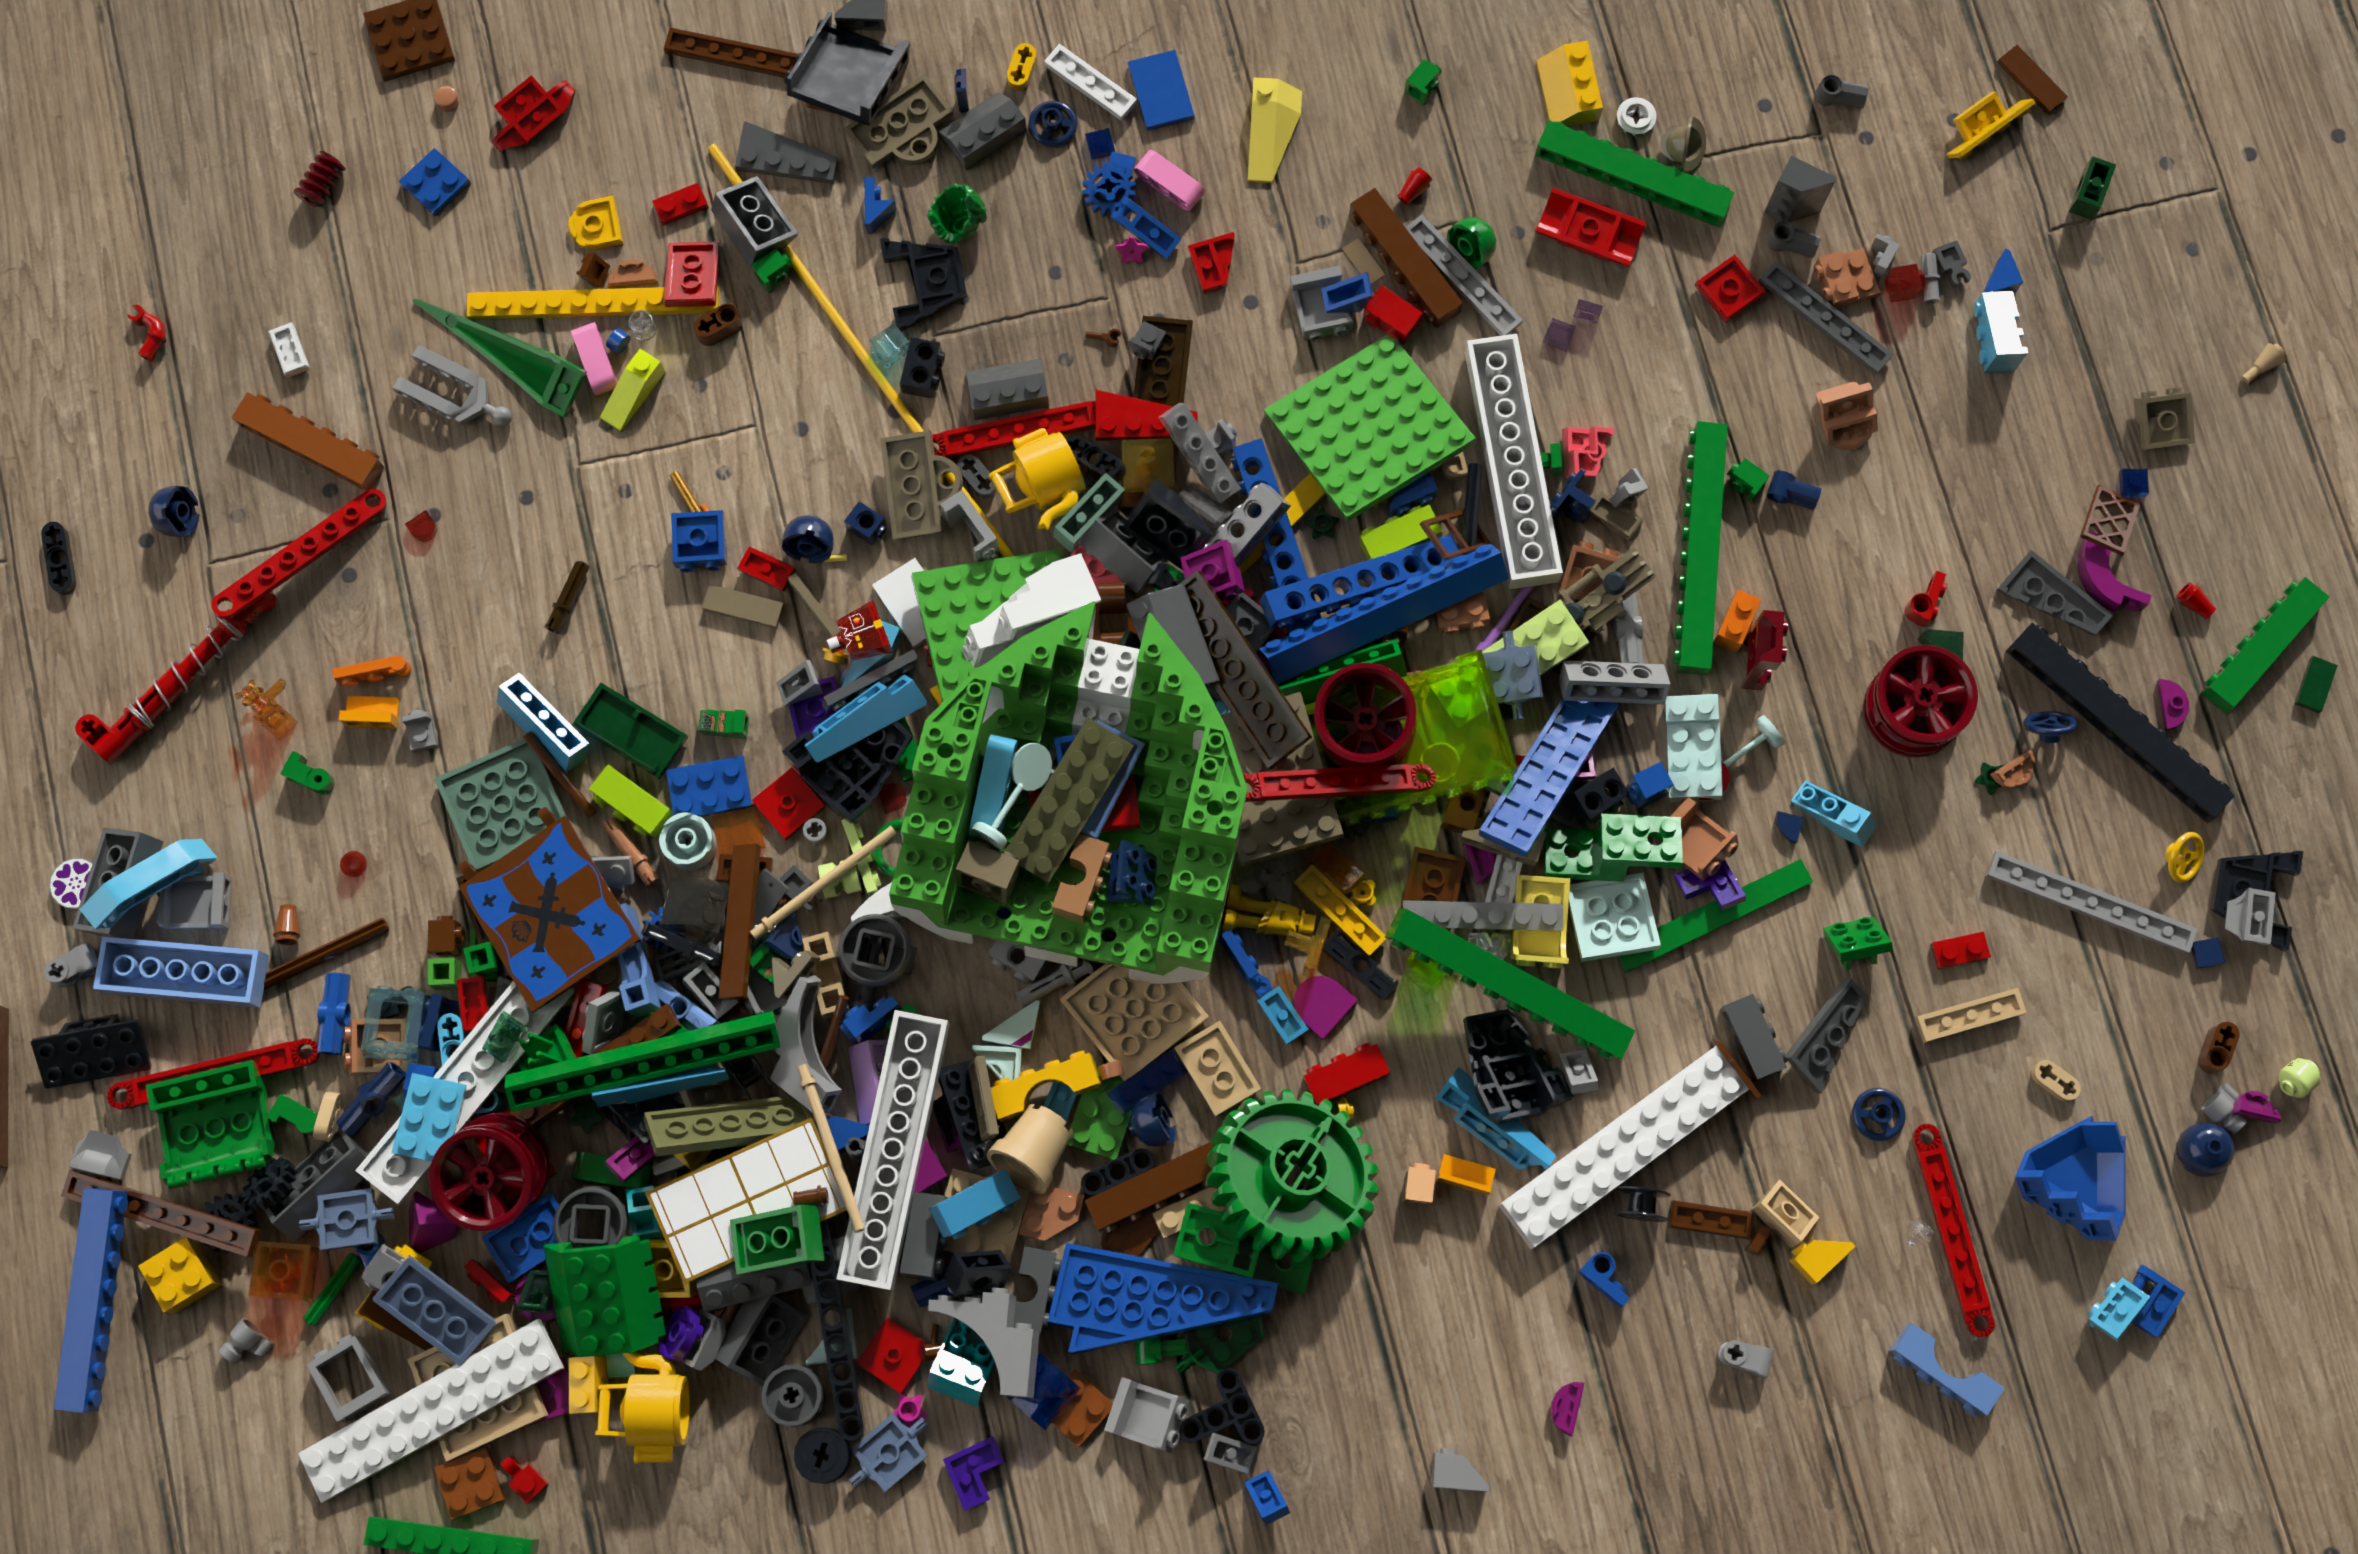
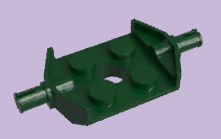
(1214, 1355)

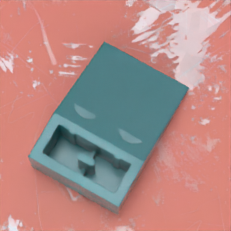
(962, 1365)

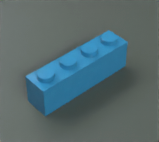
(537, 715)

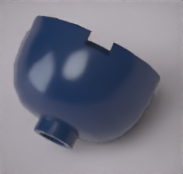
(173, 511)
(808, 538)
(1151, 1121)
(2205, 1149)

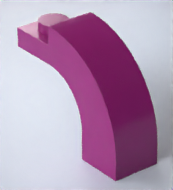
(2101, 583)

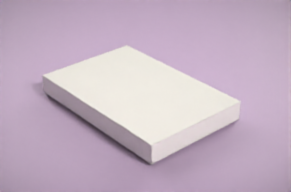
(900, 599)

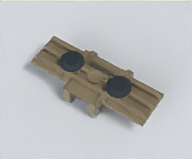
(1603, 604)

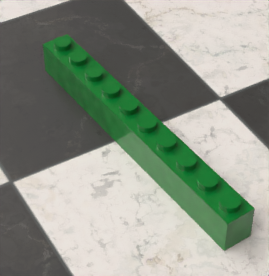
(1701, 548)
(1510, 984)
(642, 1061)

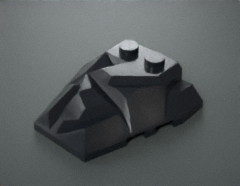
(854, 775)
(1508, 1071)

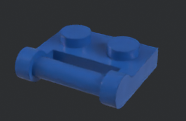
(2162, 1303)

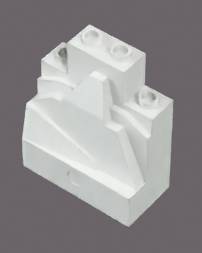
(1044, 598)

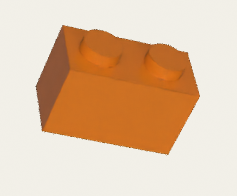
(1737, 621)

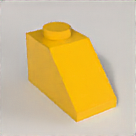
(1818, 1257)

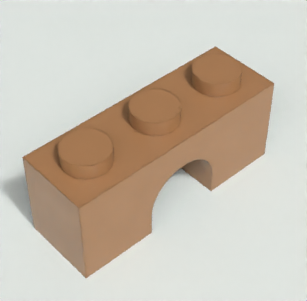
(1075, 901)

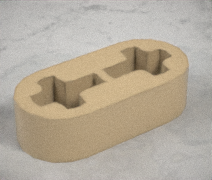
(2059, 1076)
(327, 1116)

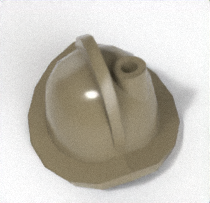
(1685, 144)

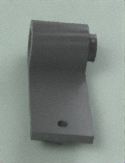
(769, 894)

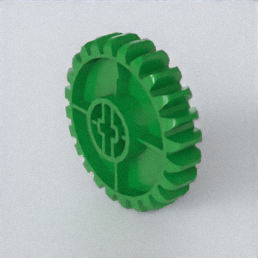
(1255, 1191)

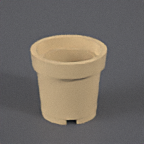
(1032, 1149)

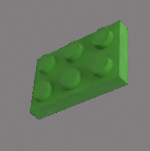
(1098, 1123)

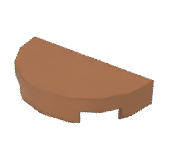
(631, 274)
(2016, 772)

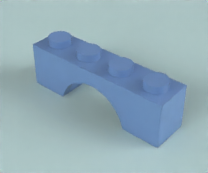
(637, 983)
(1916, 1350)

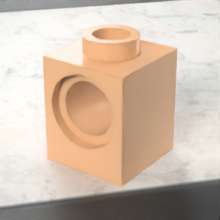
(1419, 1184)

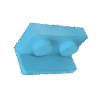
(2118, 1309)

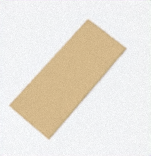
(1363, 260)

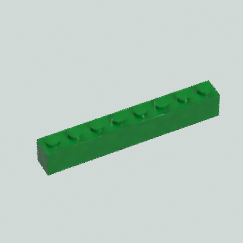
(1634, 173)

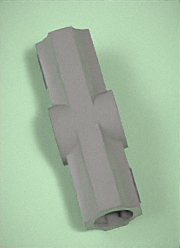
(1629, 632)

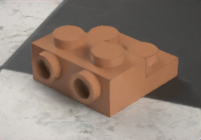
(1846, 278)
(1581, 562)
(1464, 614)
(388, 1031)

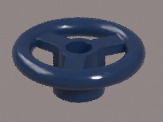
(1050, 112)
(2049, 729)
(1885, 1107)

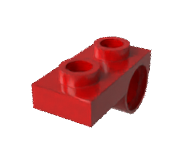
(1935, 589)

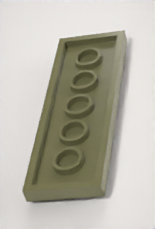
(1068, 799)
(721, 1124)

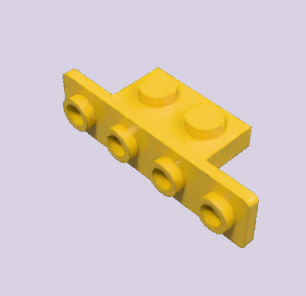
(1983, 120)

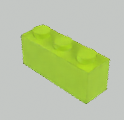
(1398, 533)
(630, 802)

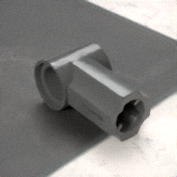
(1842, 92)
(1795, 240)

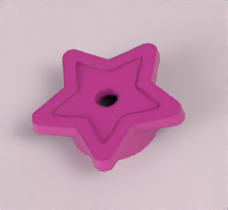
(1128, 244)
(915, 1404)

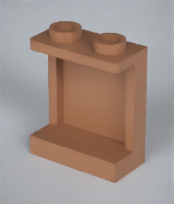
(1703, 841)

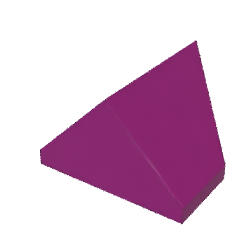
(428, 1224)

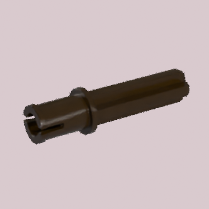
(567, 597)

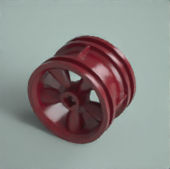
(1364, 679)
(1892, 728)
(456, 1195)

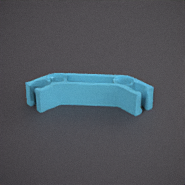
(145, 880)

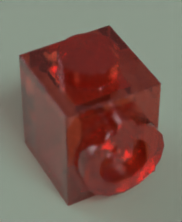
(1904, 282)

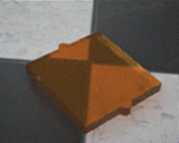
(738, 828)

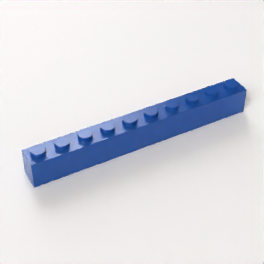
(1384, 613)

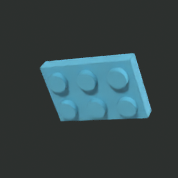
(428, 1116)

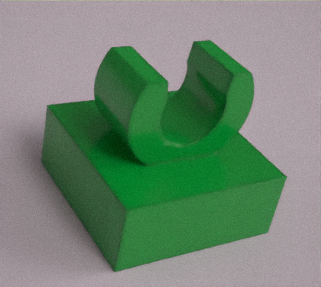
(1553, 459)

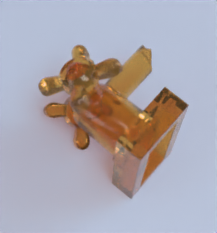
(267, 710)

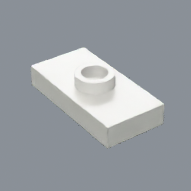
(289, 350)

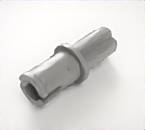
(1929, 268)

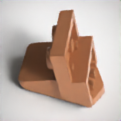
(1847, 415)

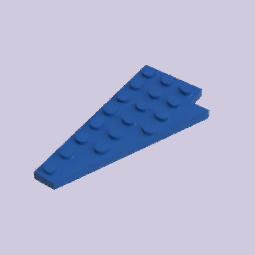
(1133, 1298)

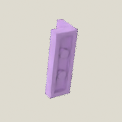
(866, 1068)

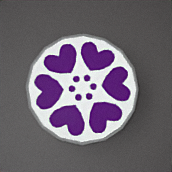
(69, 882)

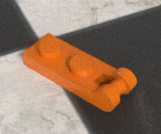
(371, 671)

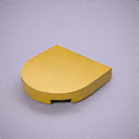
(596, 224)

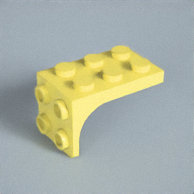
(1539, 945)

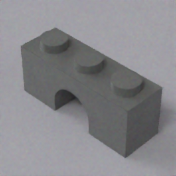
(1041, 1267)

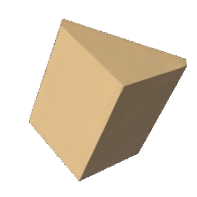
(1785, 1214)

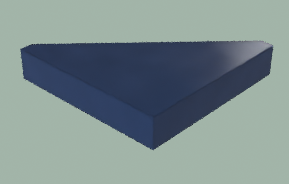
(961, 90)
(786, 938)

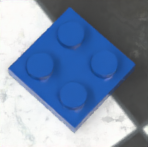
(434, 182)

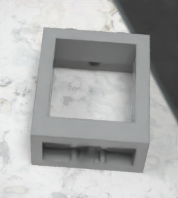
(361, 1403)

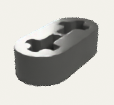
(972, 479)

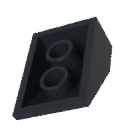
(1166, 524)

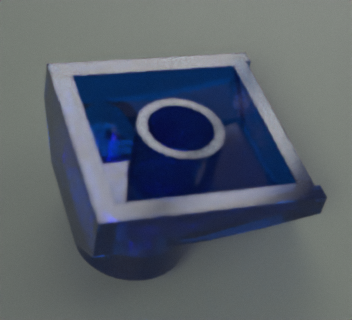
(1051, 1393)

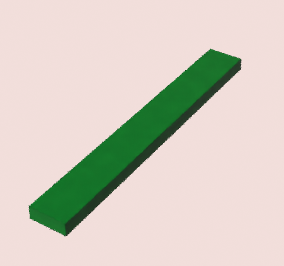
(1710, 917)

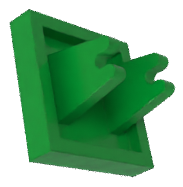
(1857, 940)
(545, 1049)

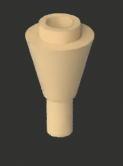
(2269, 358)

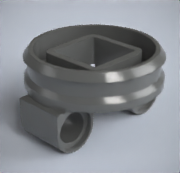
(900, 954)
(591, 1199)

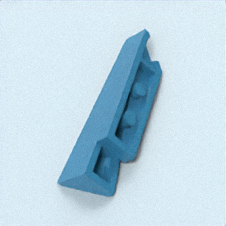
(865, 716)
(661, 1085)
(1508, 1140)

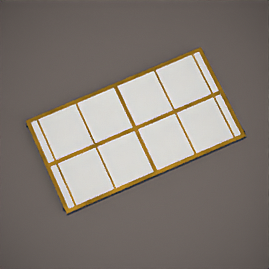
(754, 1180)

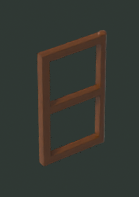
(1446, 519)

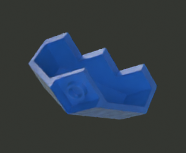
(2079, 1178)

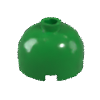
(1473, 240)

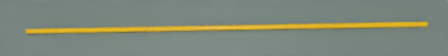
(855, 344)

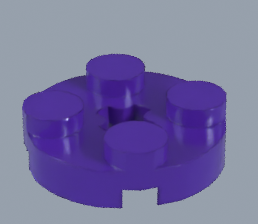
(681, 1331)

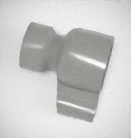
(2220, 1108)
(245, 1337)

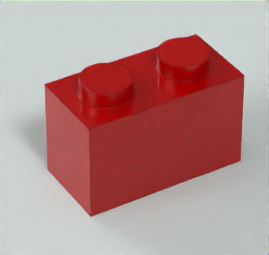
(1392, 315)

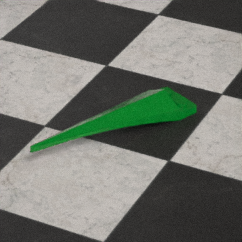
(540, 373)

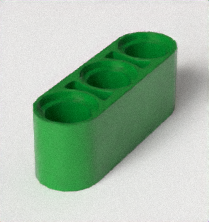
(592, 1169)

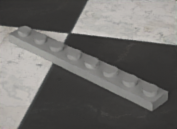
(2091, 902)

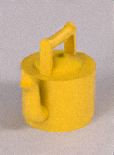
(1044, 473)
(652, 1409)

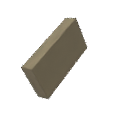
(1618, 519)

